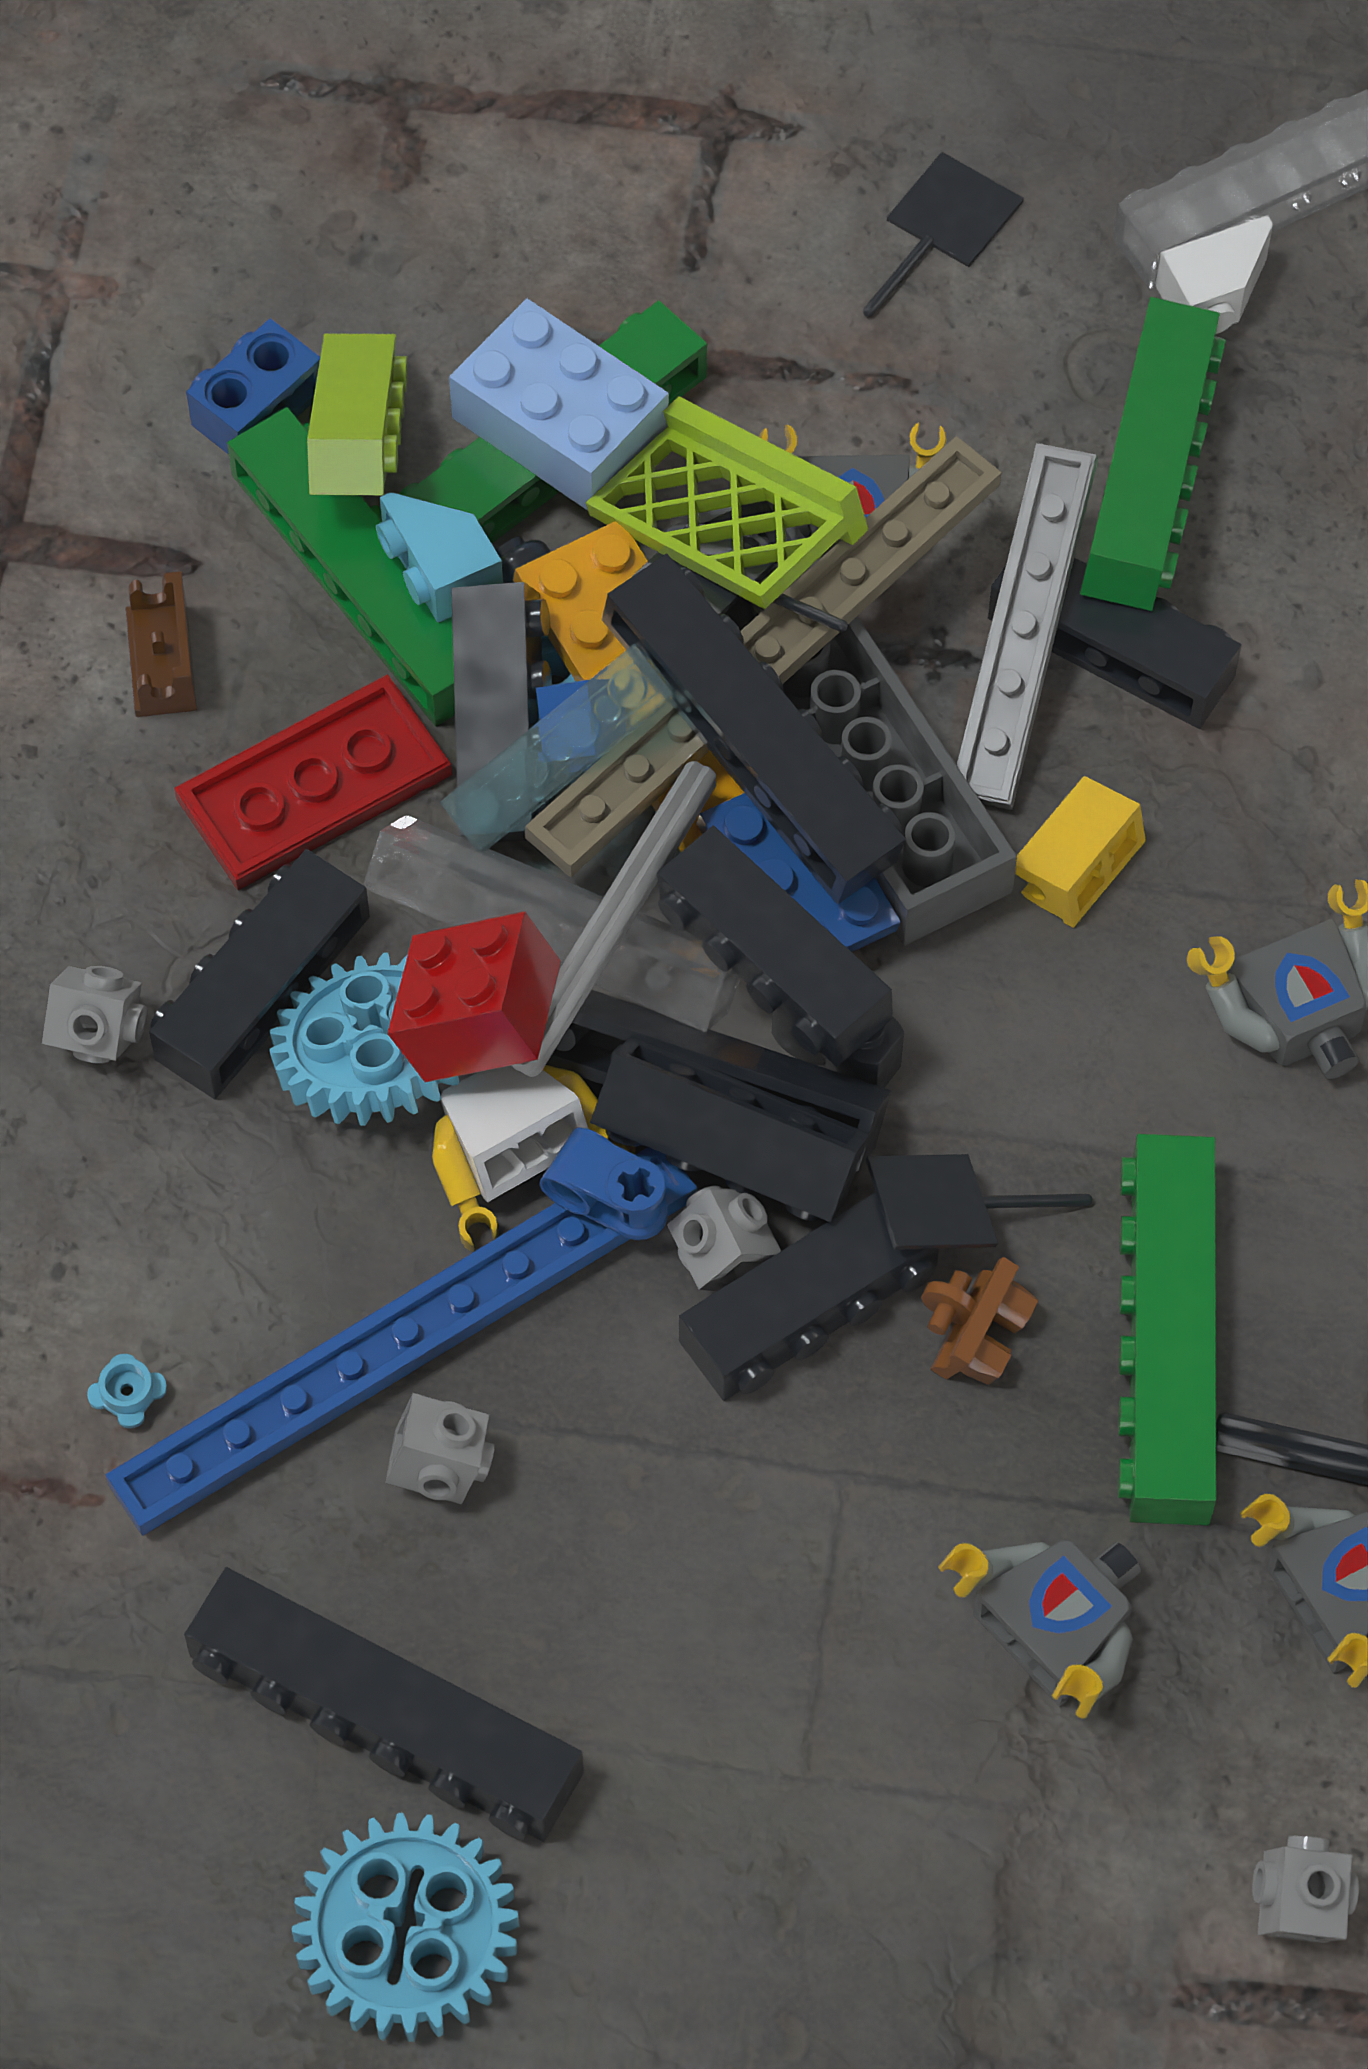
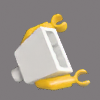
(505, 1131)

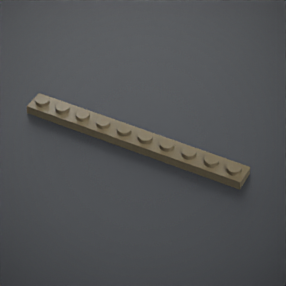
(840, 583)

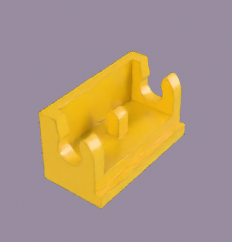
(1080, 850)

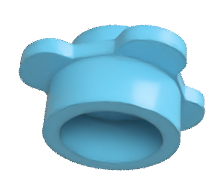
(122, 1372)

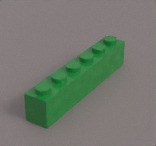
(1152, 454)
(503, 491)
(343, 553)
(1171, 1330)

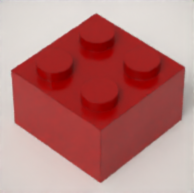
(474, 997)

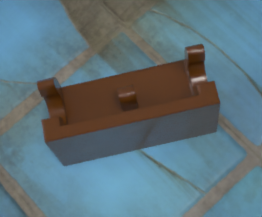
(160, 649)

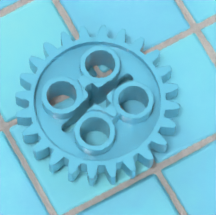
(338, 1046)
(345, 1916)

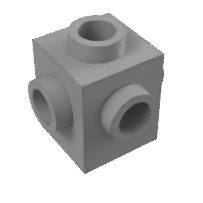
(94, 1013)
(722, 1236)
(439, 1449)
(1305, 1891)

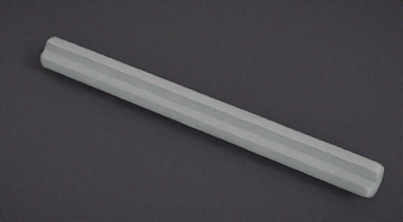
(622, 904)

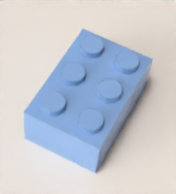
(556, 402)

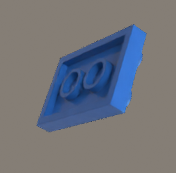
(854, 921)

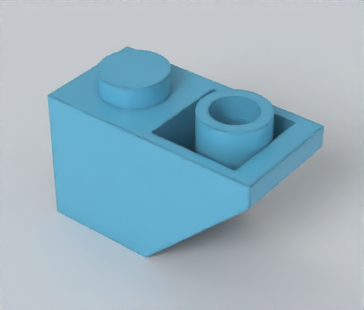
(438, 550)

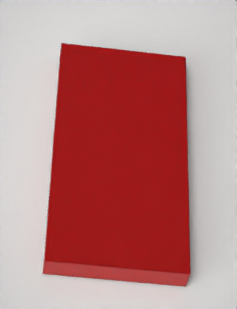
(313, 781)

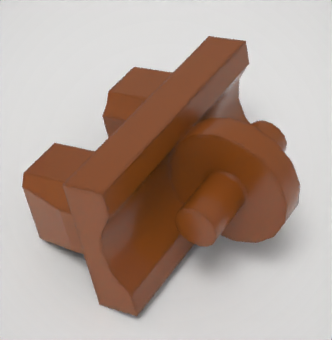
(991, 1298)

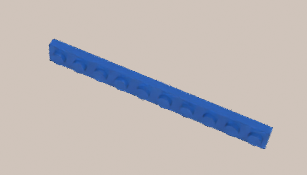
(368, 1357)

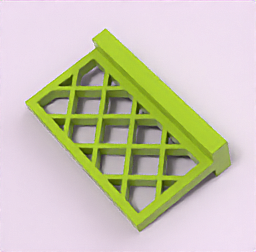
(756, 474)

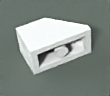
(1216, 270)

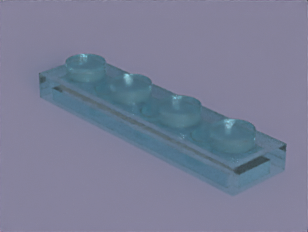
(558, 748)

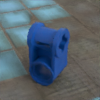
(607, 1185)

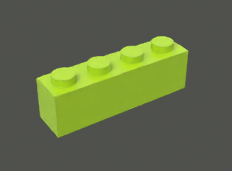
(356, 414)

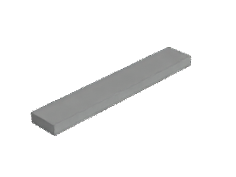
(1025, 622)

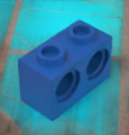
(245, 382)

